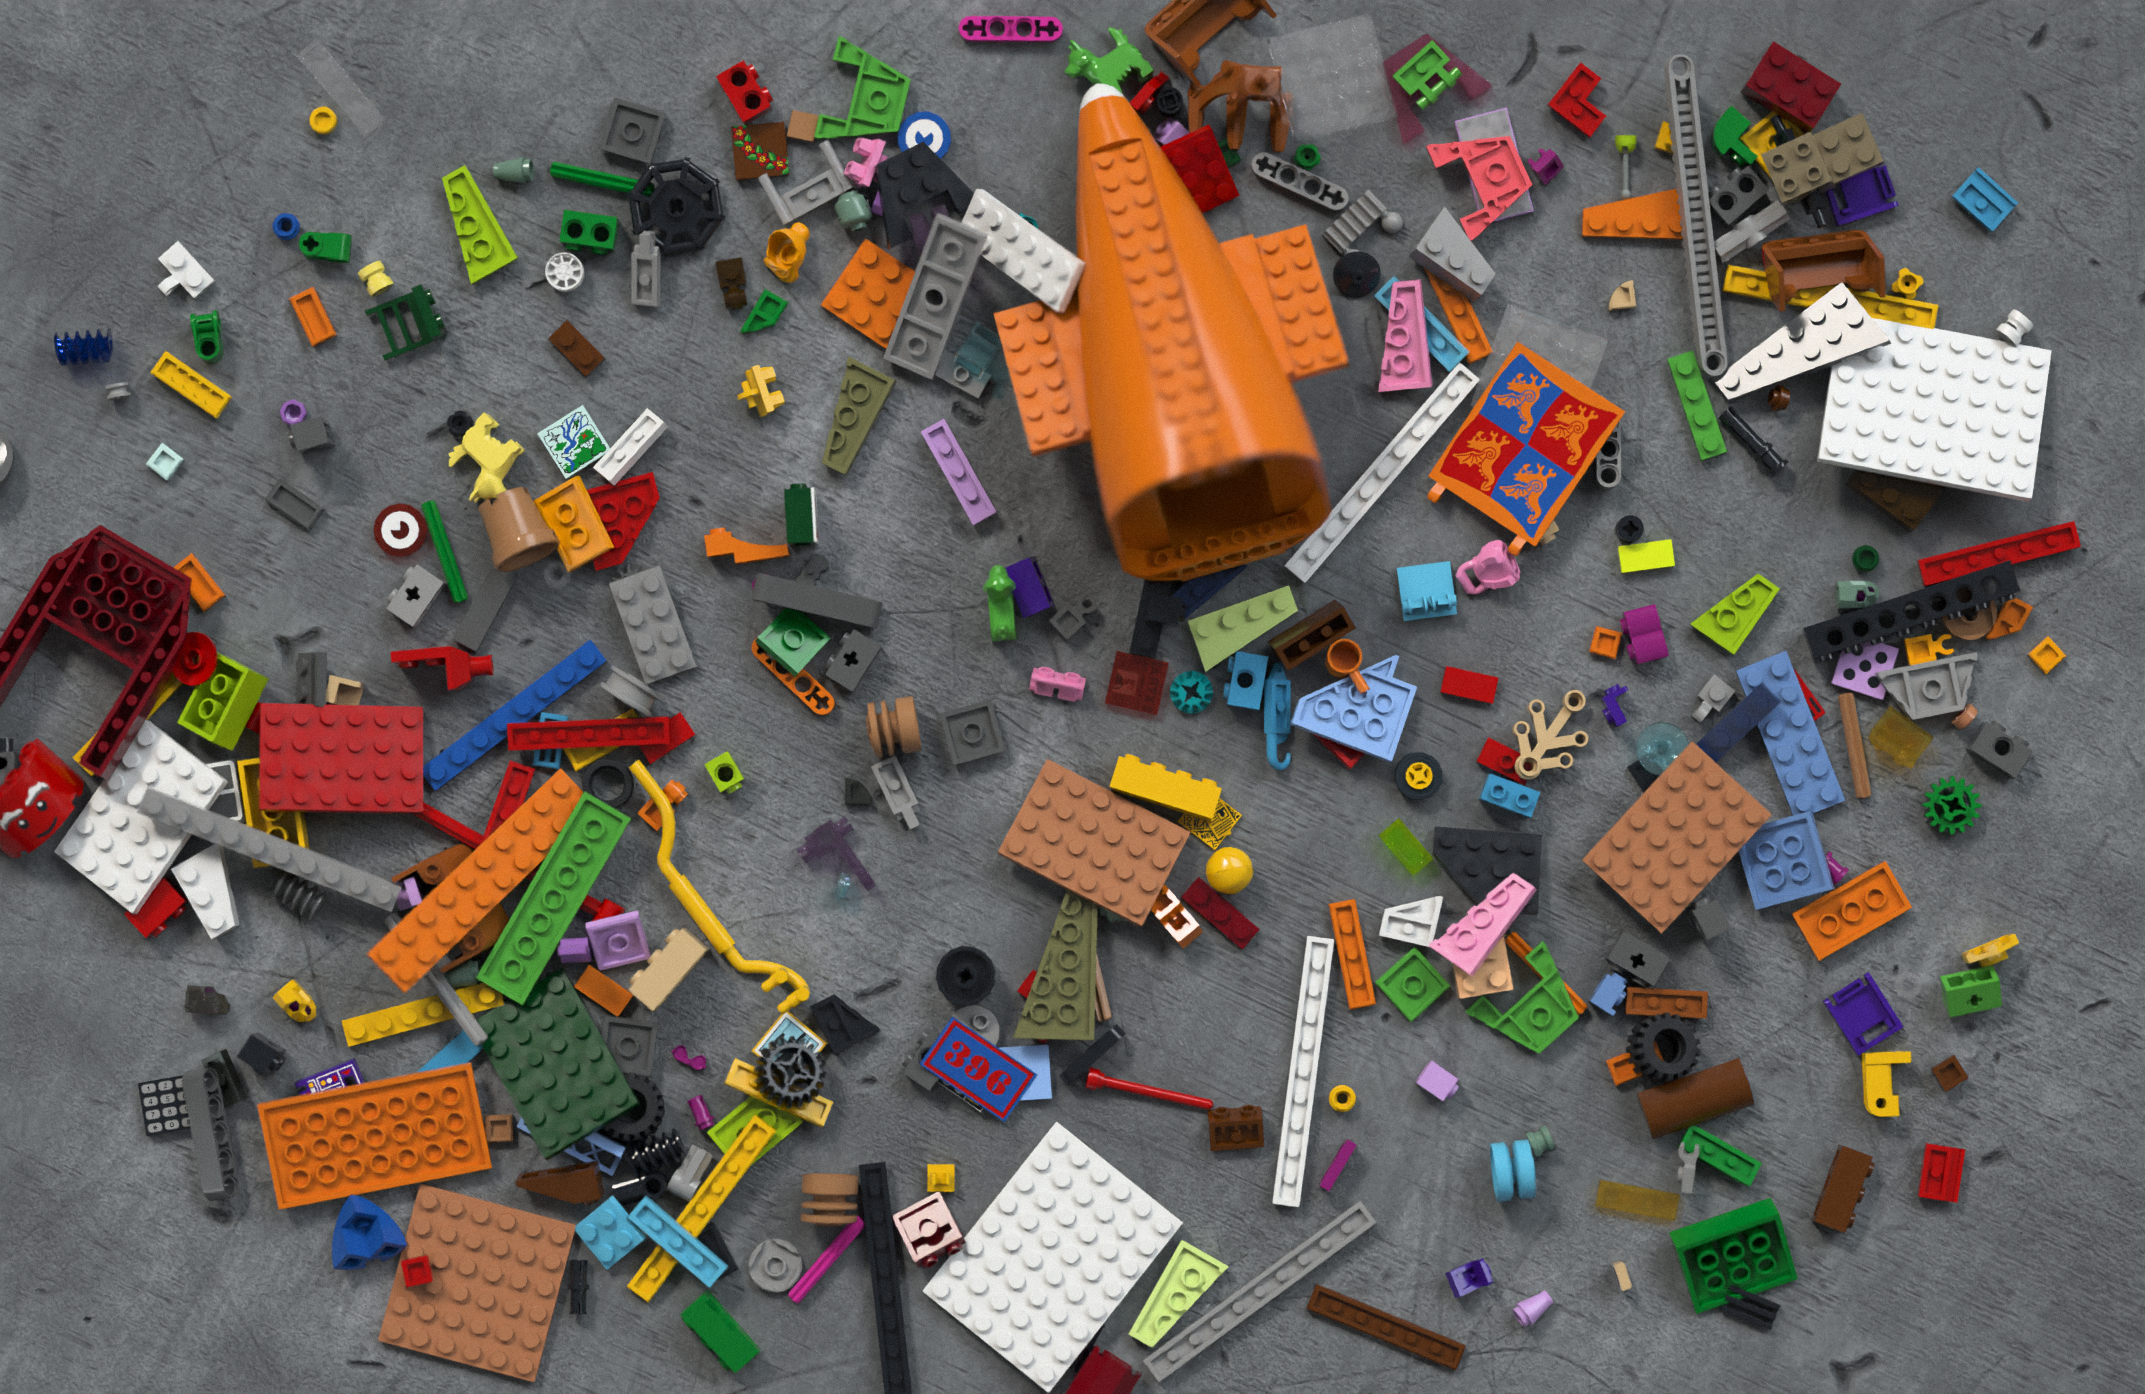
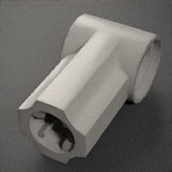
(687, 1177)

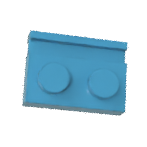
(1984, 199)

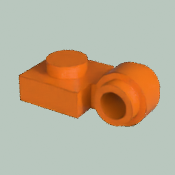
(650, 813)

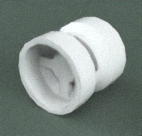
(2014, 327)

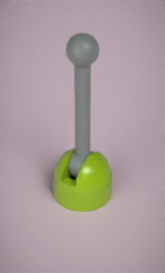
(1625, 145)

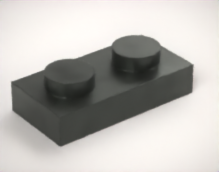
(230, 1084)

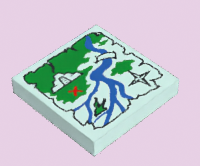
(574, 442)

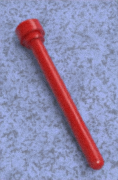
(1096, 1079)

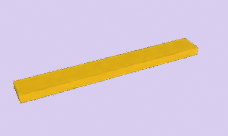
(1889, 308)
(705, 1203)

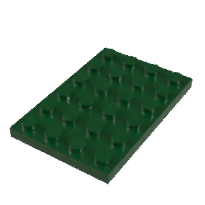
(556, 1065)

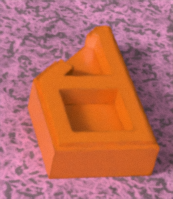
(2010, 618)

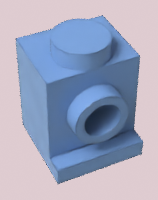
(1609, 993)

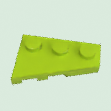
(1737, 613)

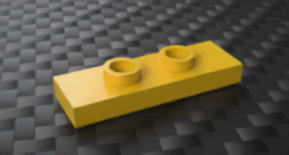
(191, 384)

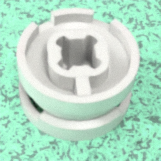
(564, 272)

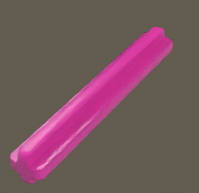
(825, 1261)

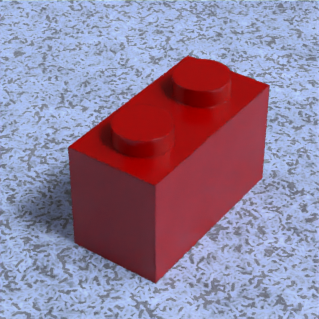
(162, 905)

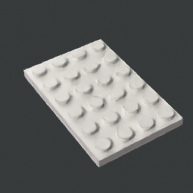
(123, 848)

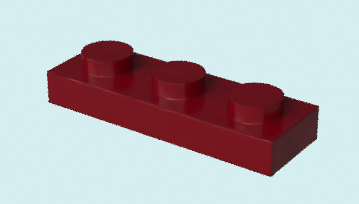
(1220, 913)

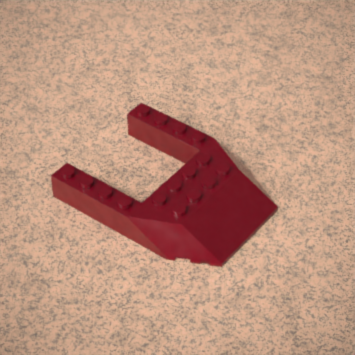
(119, 604)

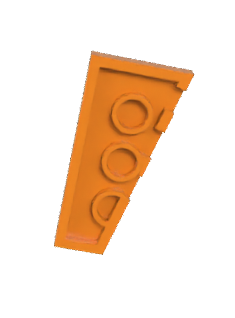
(1638, 217)

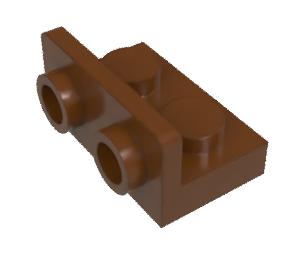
(1236, 1128)

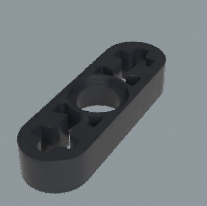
(1092, 1054)

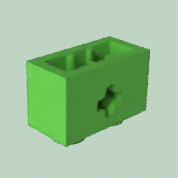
(1971, 991)

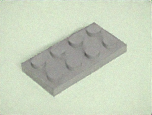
(652, 624)

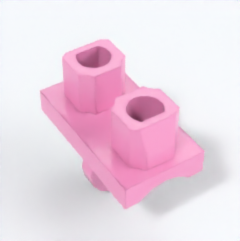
(864, 173)

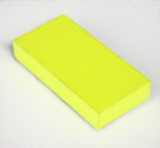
(1646, 556)

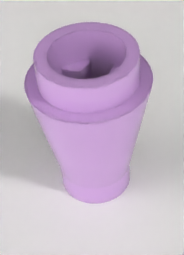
(1532, 1308)

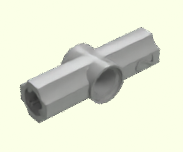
(1750, 231)

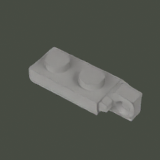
(646, 271)
(897, 790)

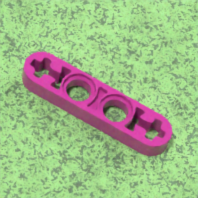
(1010, 33)

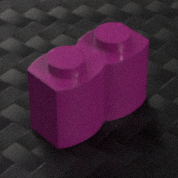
(1645, 634)

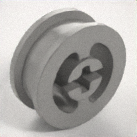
(630, 690)

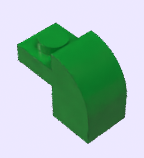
(1726, 135)

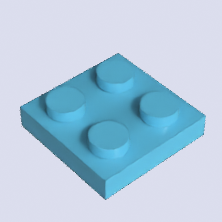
(609, 1232)

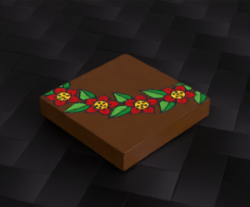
(760, 150)

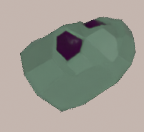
(1855, 594)

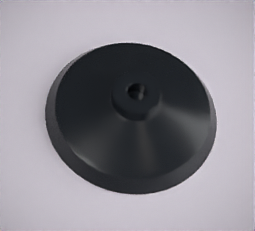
(1356, 274)

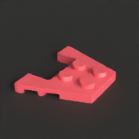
(1494, 173)

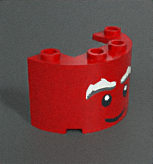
(36, 799)

